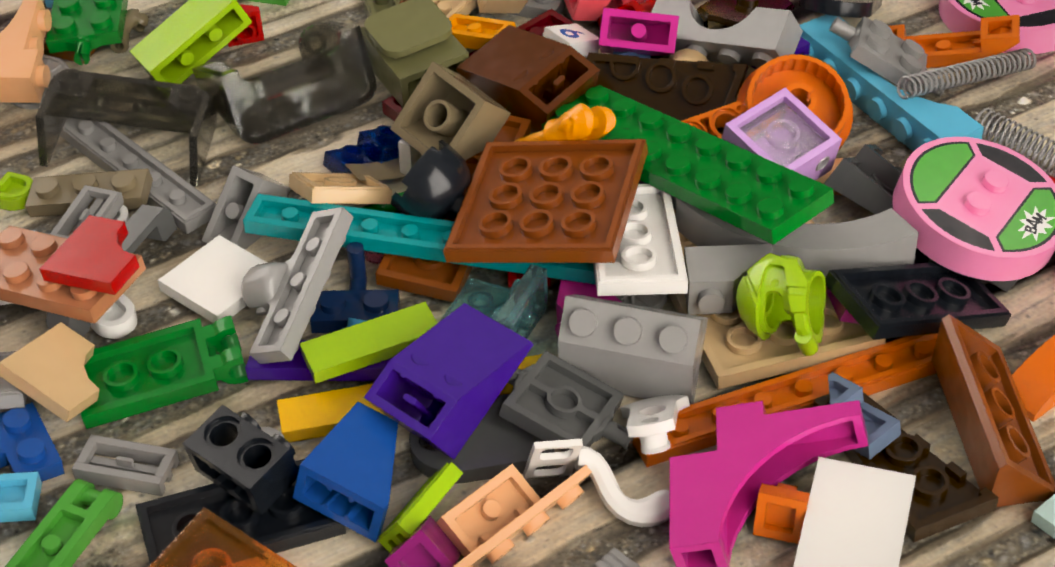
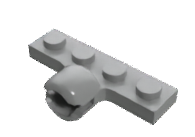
(291, 288)

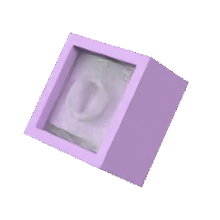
(786, 134)

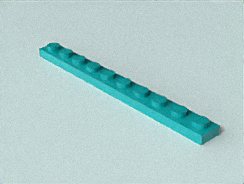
(385, 234)

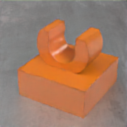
(780, 512)

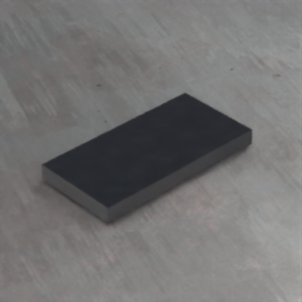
(914, 299)
(280, 528)

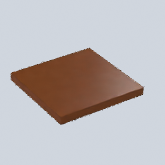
(548, 202)

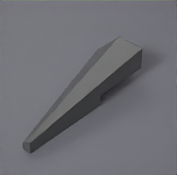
(871, 183)

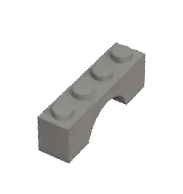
(753, 41)

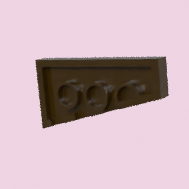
(671, 85)
(940, 492)

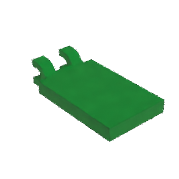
(163, 369)

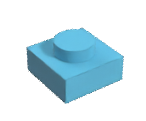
(19, 496)

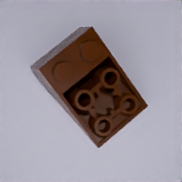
(529, 74)

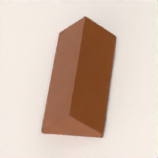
(990, 416)

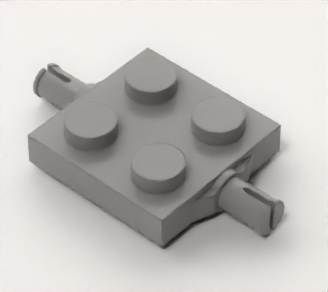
(882, 51)

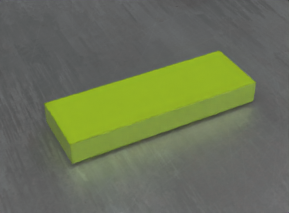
(365, 342)

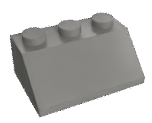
(633, 346)

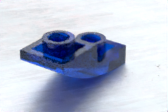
(372, 146)

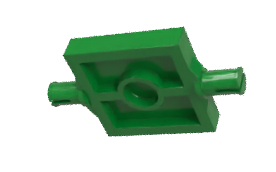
(85, 26)

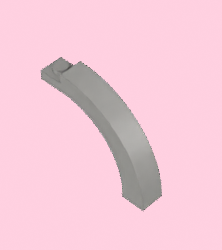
(859, 243)

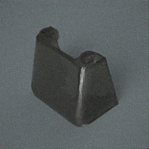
(326, 82)

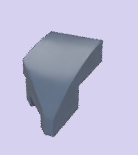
(880, 426)

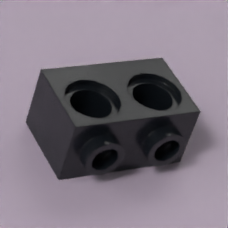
(242, 458)

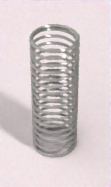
(1015, 138)

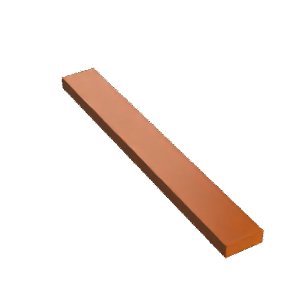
(871, 368)

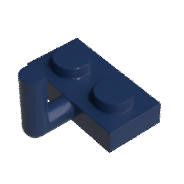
(357, 302)

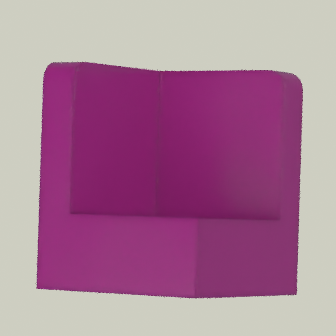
(425, 548)

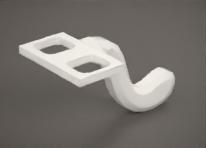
(641, 513)

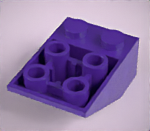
(449, 378)

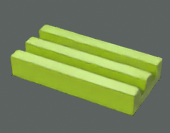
(420, 506)

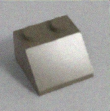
(449, 110)

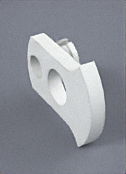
(652, 419)

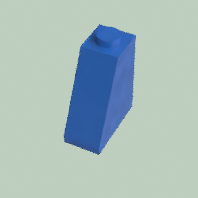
(352, 471)

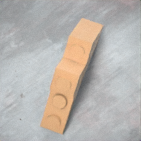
(21, 54)

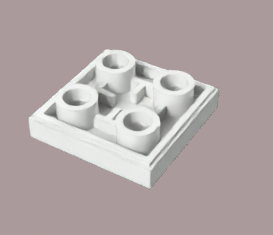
(211, 279)

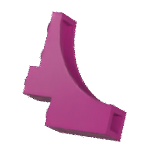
(720, 488)

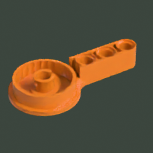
(805, 77)

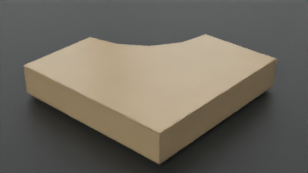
(54, 371)

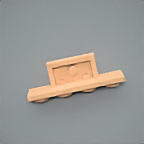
(500, 510)

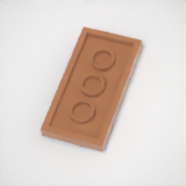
(22, 283)

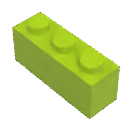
(189, 38)

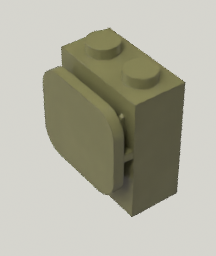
(406, 42)

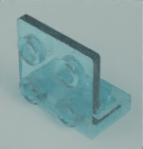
(514, 307)

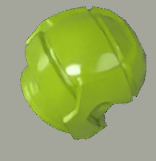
(783, 291)

